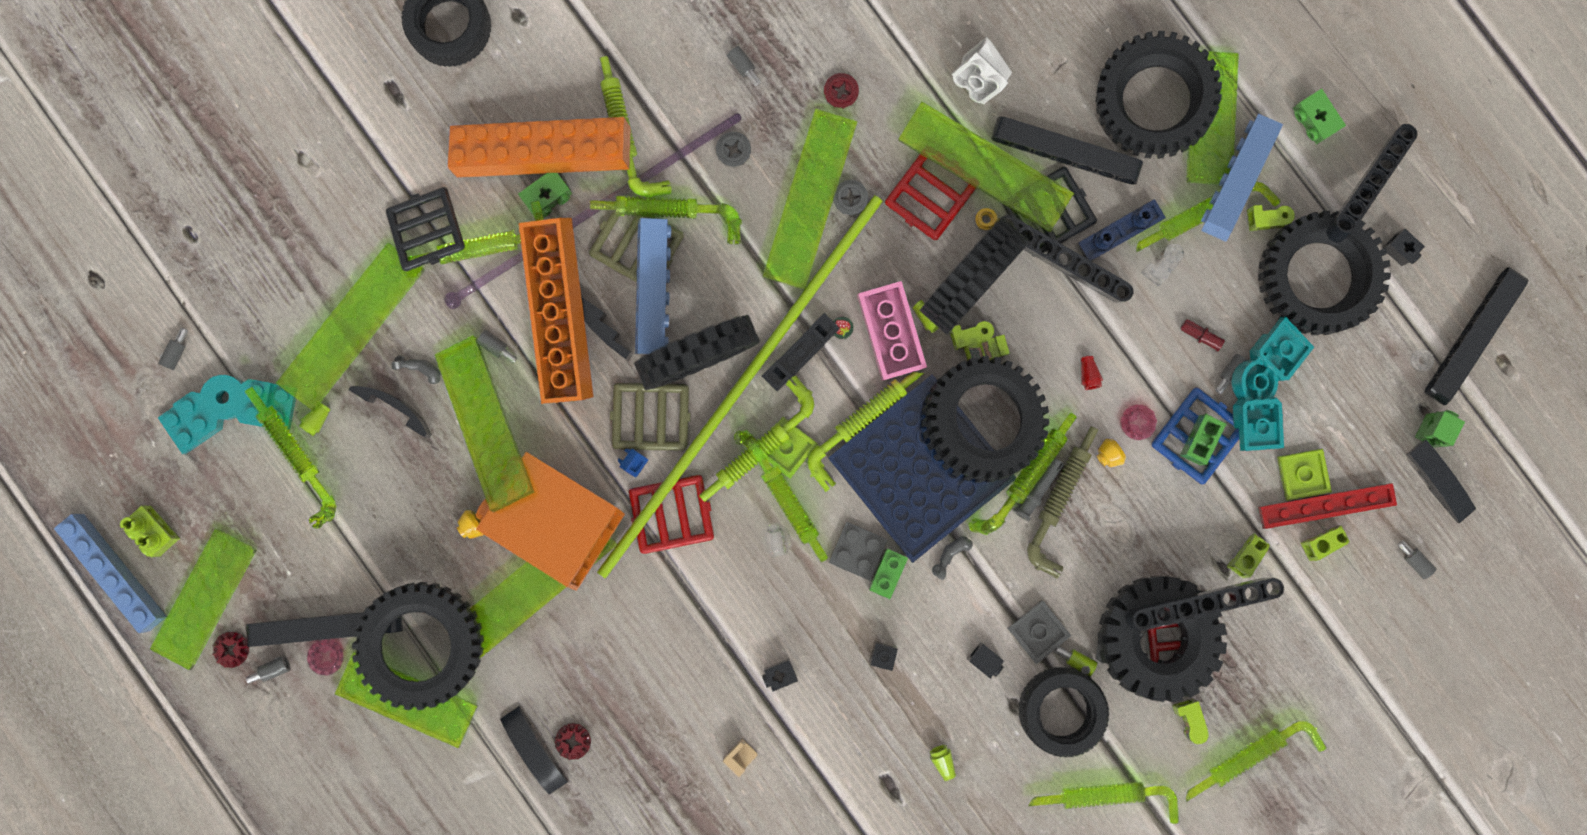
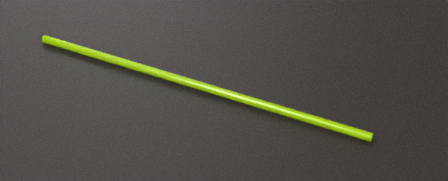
(739, 387)

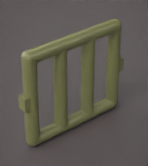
(613, 262)
(660, 443)

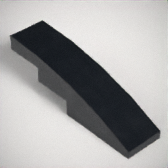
(594, 318)
(1441, 481)

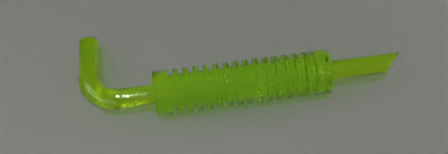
(1192, 217)
(488, 244)
(1254, 754)
(1108, 795)

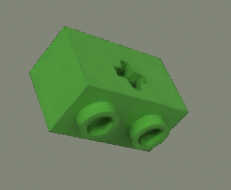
(1320, 106)
(549, 183)
(1440, 428)
(1203, 439)
(888, 573)

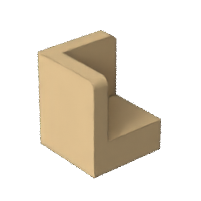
(740, 757)

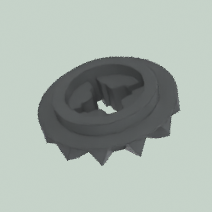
(730, 139)
(857, 190)

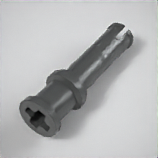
(1034, 498)

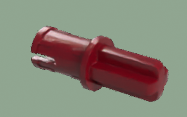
(1202, 335)

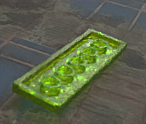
(1211, 155)
(203, 599)
(444, 722)

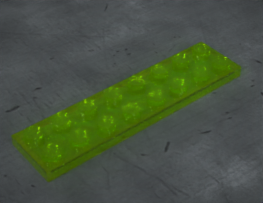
(985, 166)
(810, 199)
(348, 328)
(484, 424)
(517, 601)

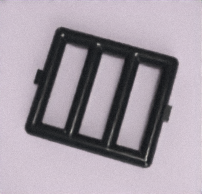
(453, 228)
(1072, 229)

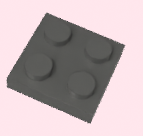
(858, 551)
(1039, 631)

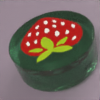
(846, 327)

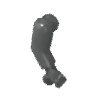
(421, 365)
(950, 550)

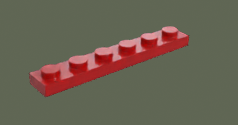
(1327, 506)

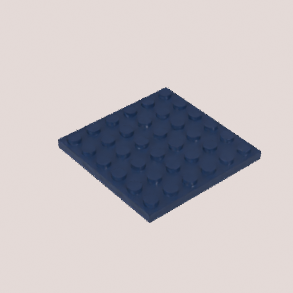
(903, 481)

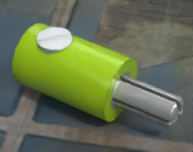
(1078, 660)

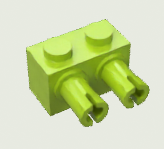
(149, 531)

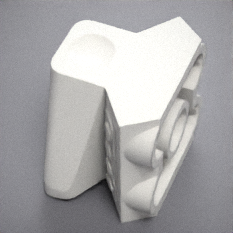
(982, 72)

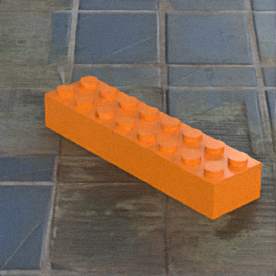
(539, 147)
(556, 310)

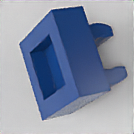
(633, 462)

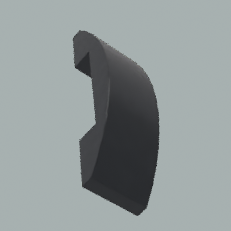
(801, 352)
(415, 421)
(532, 751)

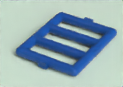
(1170, 427)

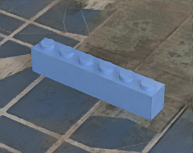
(1241, 178)
(651, 285)
(110, 572)

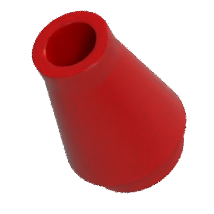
(1090, 374)

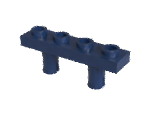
(1121, 230)

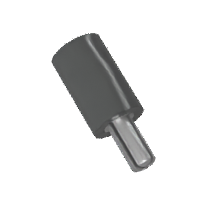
(743, 64)
(495, 346)
(173, 350)
(1227, 374)
(1417, 560)
(270, 670)

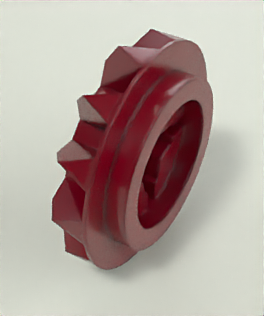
(837, 81)
(240, 651)
(581, 735)

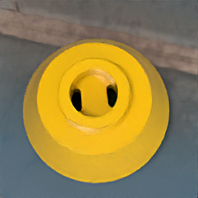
(1111, 453)
(468, 525)

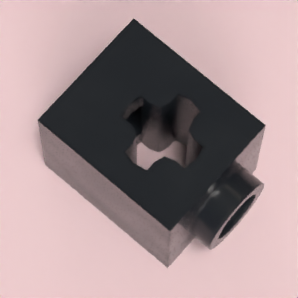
(1397, 244)
(883, 656)
(986, 660)
(783, 666)

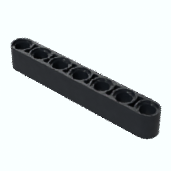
(1067, 150)
(1371, 183)
(1074, 261)
(1476, 336)
(1215, 603)
(308, 629)

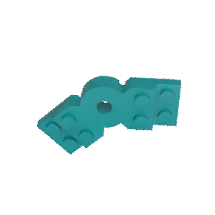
(1271, 360)
(203, 414)

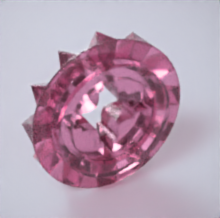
(1132, 430)
(314, 657)

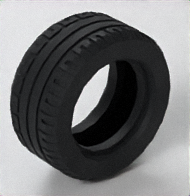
(452, 52)
(1096, 712)

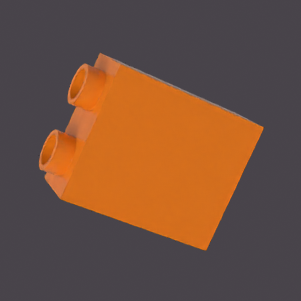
(555, 527)

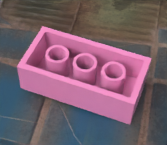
(891, 330)

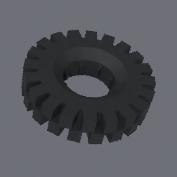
(696, 352)
(1186, 669)

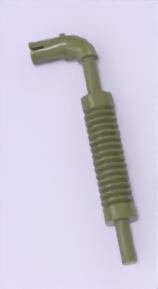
(1056, 503)

